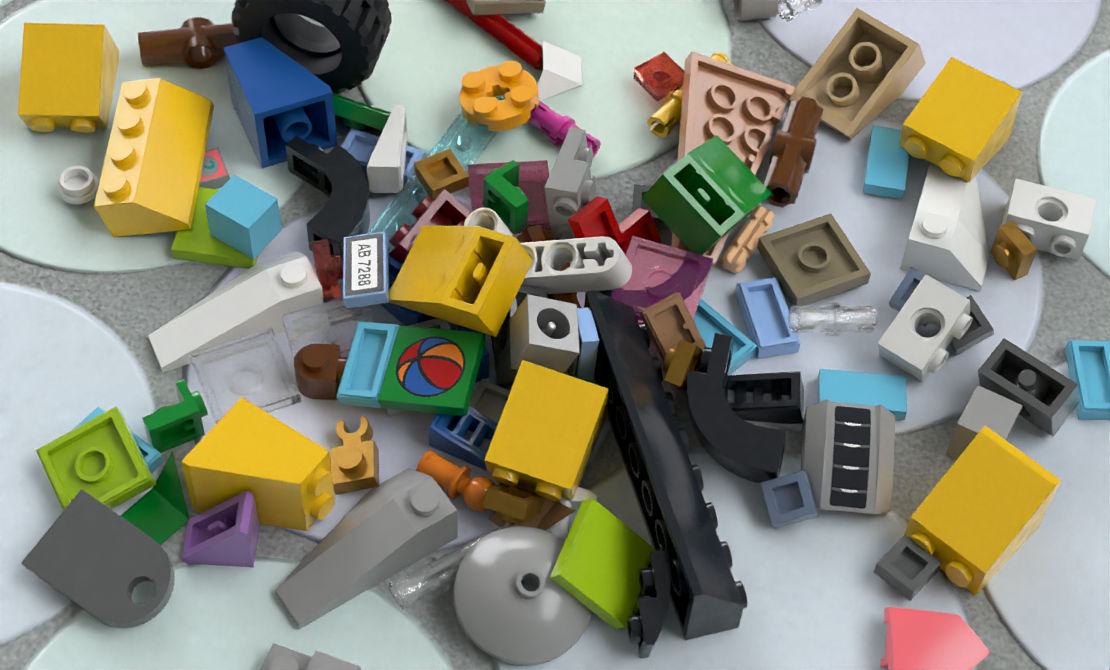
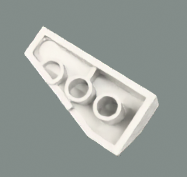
(948, 232)
(239, 308)

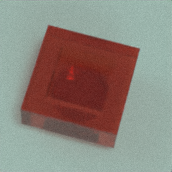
(659, 76)
(328, 269)

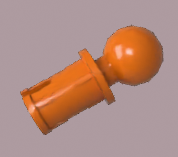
(456, 480)

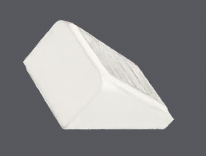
(387, 160)

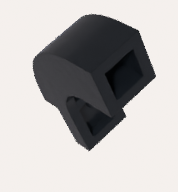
(344, 184)
(732, 442)

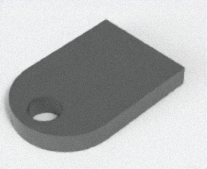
(99, 561)

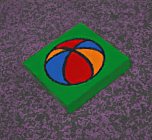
(432, 370)

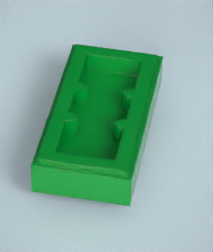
(359, 114)

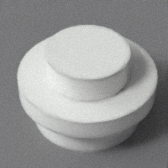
(77, 185)

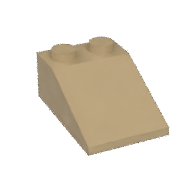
(860, 73)

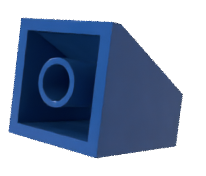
(277, 100)

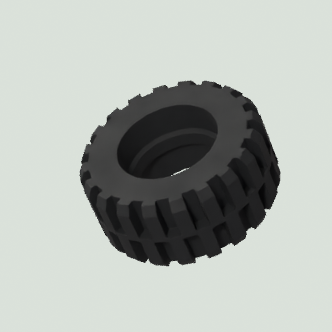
(337, 54)

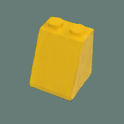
(67, 76)
(961, 120)
(547, 431)
(266, 458)
(982, 510)

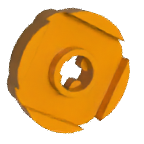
(480, 91)

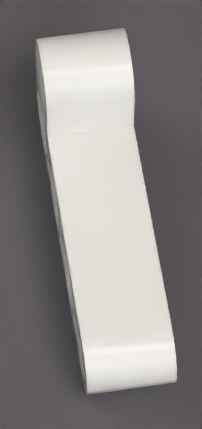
(595, 261)

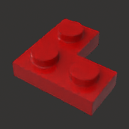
(598, 220)

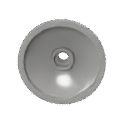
(504, 616)

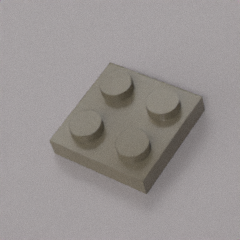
(813, 260)

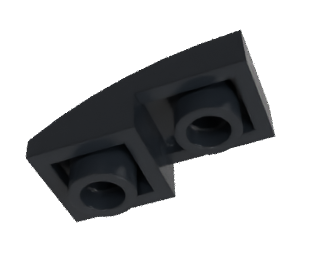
(650, 612)

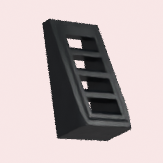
(772, 411)

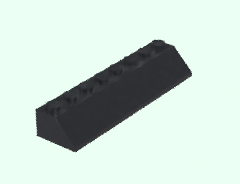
(662, 474)

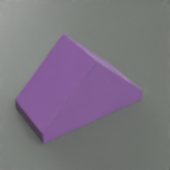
(224, 534)

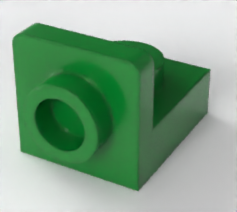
(505, 197)
(176, 423)

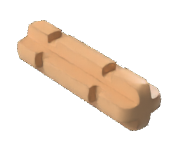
(747, 239)

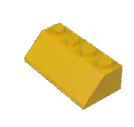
(153, 159)

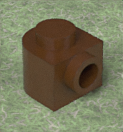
(319, 370)

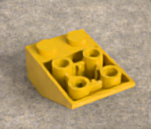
(462, 276)

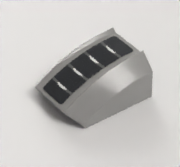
(849, 456)

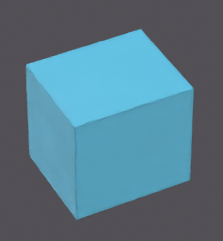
(243, 216)

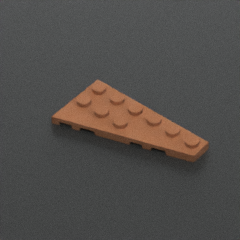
(734, 106)

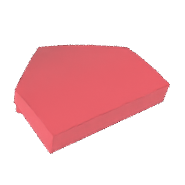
(930, 641)

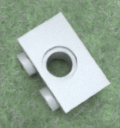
(1051, 217)
(931, 304)

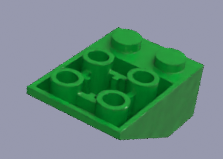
(706, 195)

